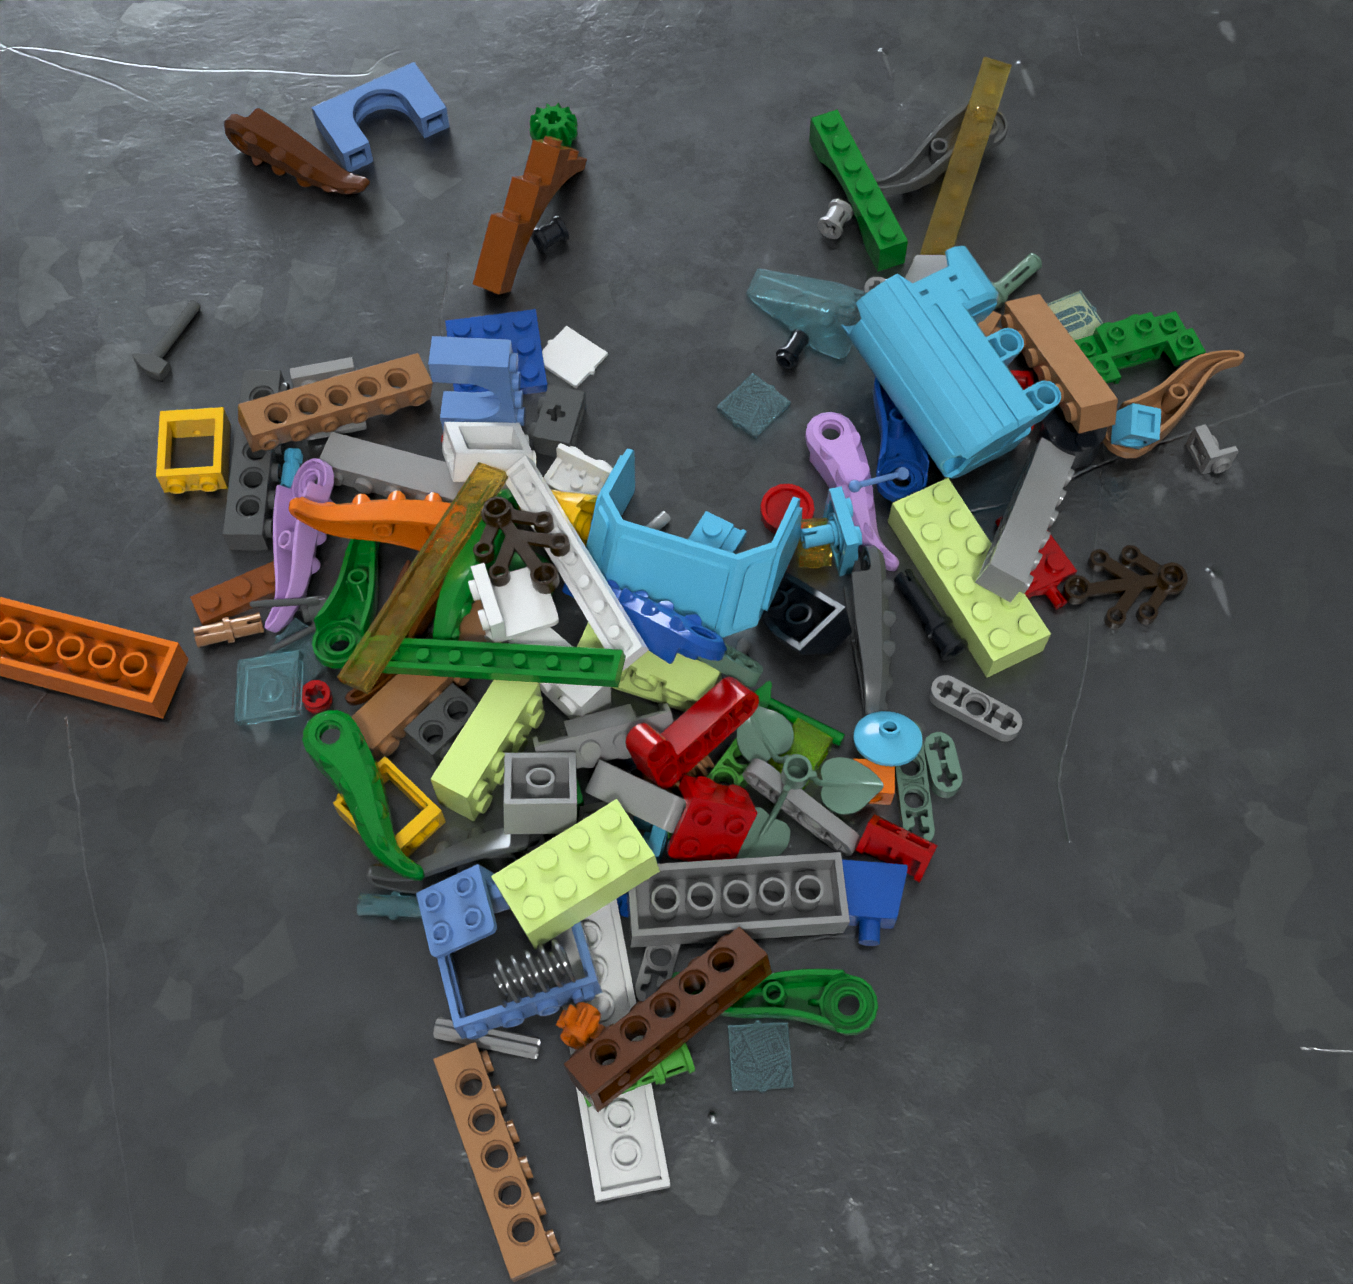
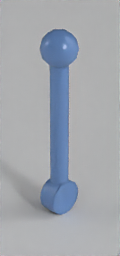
(900, 473)

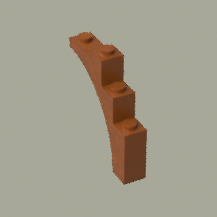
(528, 196)

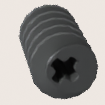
(532, 972)

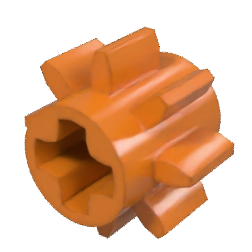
(580, 1025)

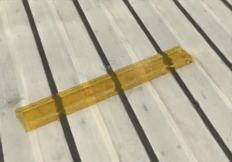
(966, 157)
(421, 579)

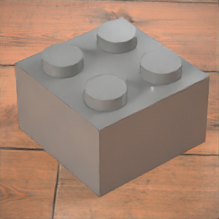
(540, 792)

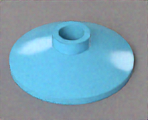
(887, 738)

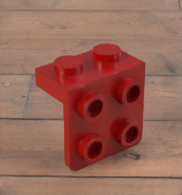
(712, 821)

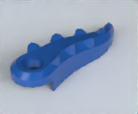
(897, 448)
(666, 630)

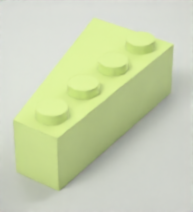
(656, 680)

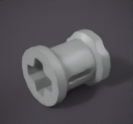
(835, 219)

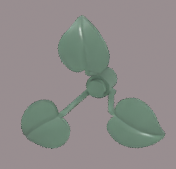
(845, 782)

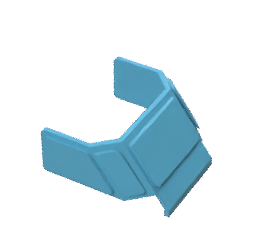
(698, 579)

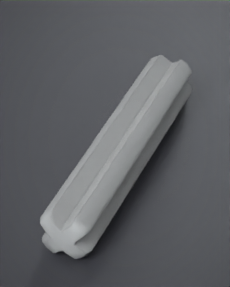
(495, 1040)

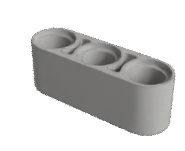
(636, 796)

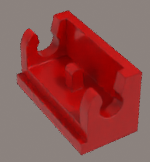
(896, 846)

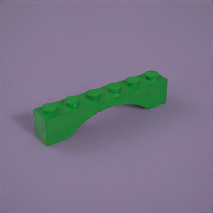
(879, 227)

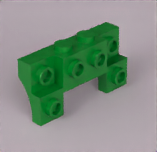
(1139, 341)

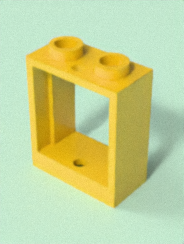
(193, 424)
(419, 828)

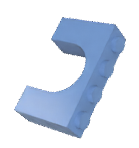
(398, 90)
(479, 363)

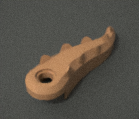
(1177, 395)

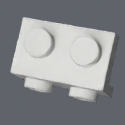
(576, 472)

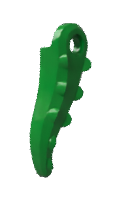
(455, 595)
(350, 605)
(358, 780)
(809, 998)

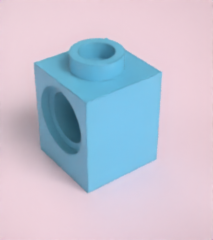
(1136, 426)

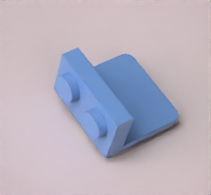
(457, 911)

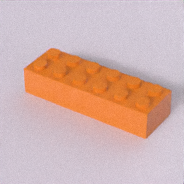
(89, 658)

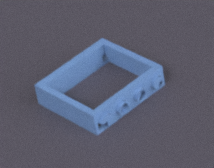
(543, 1003)

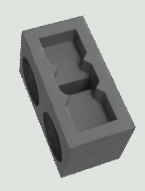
(437, 721)

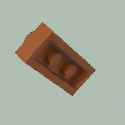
(235, 594)

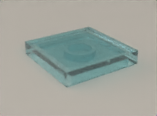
(269, 688)

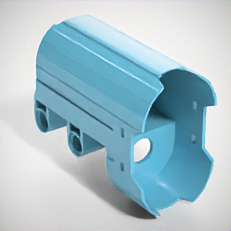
(944, 369)

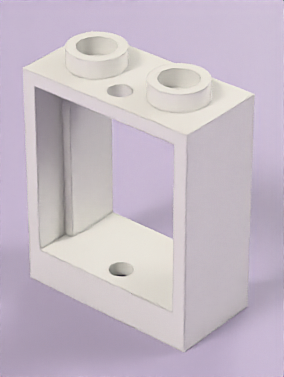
(483, 442)

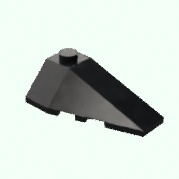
(806, 618)

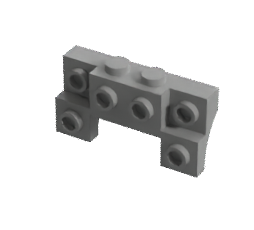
(602, 734)

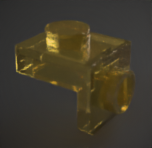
(814, 556)

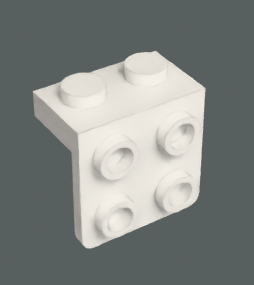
(511, 608)

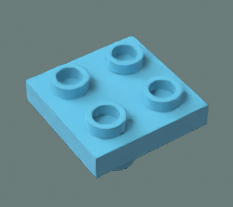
(838, 532)

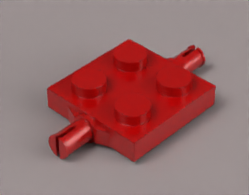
(1050, 572)

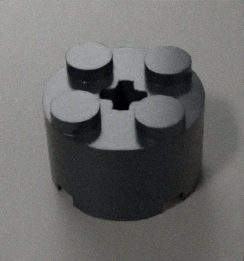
(1066, 438)

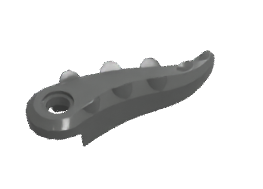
(935, 154)
(870, 625)
(489, 849)

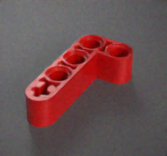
(693, 735)

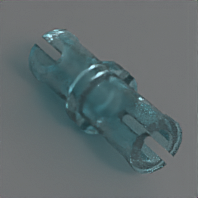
(388, 905)

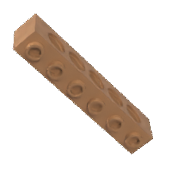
(318, 398)
(520, 1257)

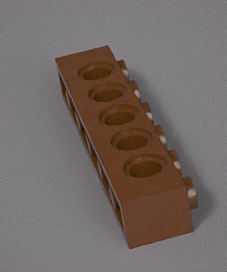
(663, 1036)

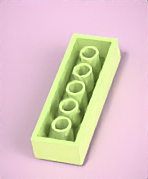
(949, 554)

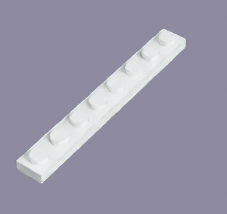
(577, 566)

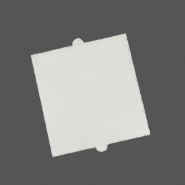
(572, 357)

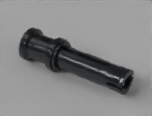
(937, 625)

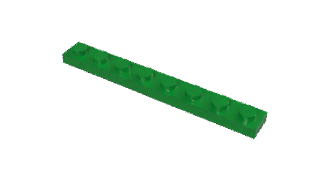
(508, 662)

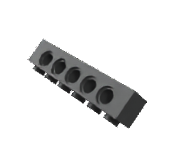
(239, 529)

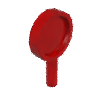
(776, 502)

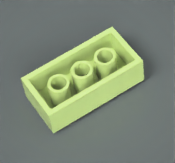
(478, 754)
(576, 873)

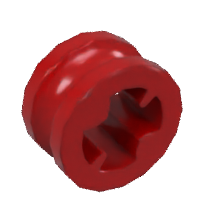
(312, 688)

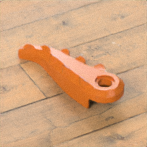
(384, 520)

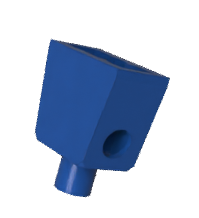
(873, 896)

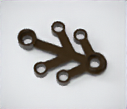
(500, 514)
(1129, 583)

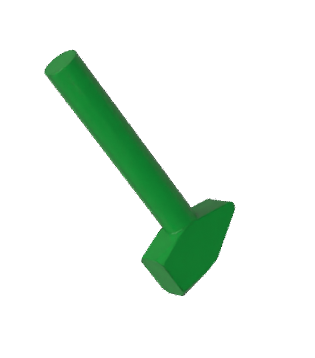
(791, 714)

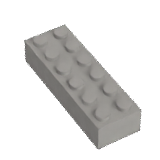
(758, 894)

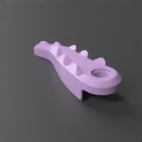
(840, 463)
(296, 542)

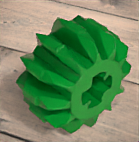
(554, 122)

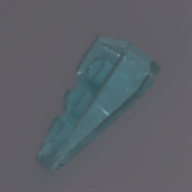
(810, 306)

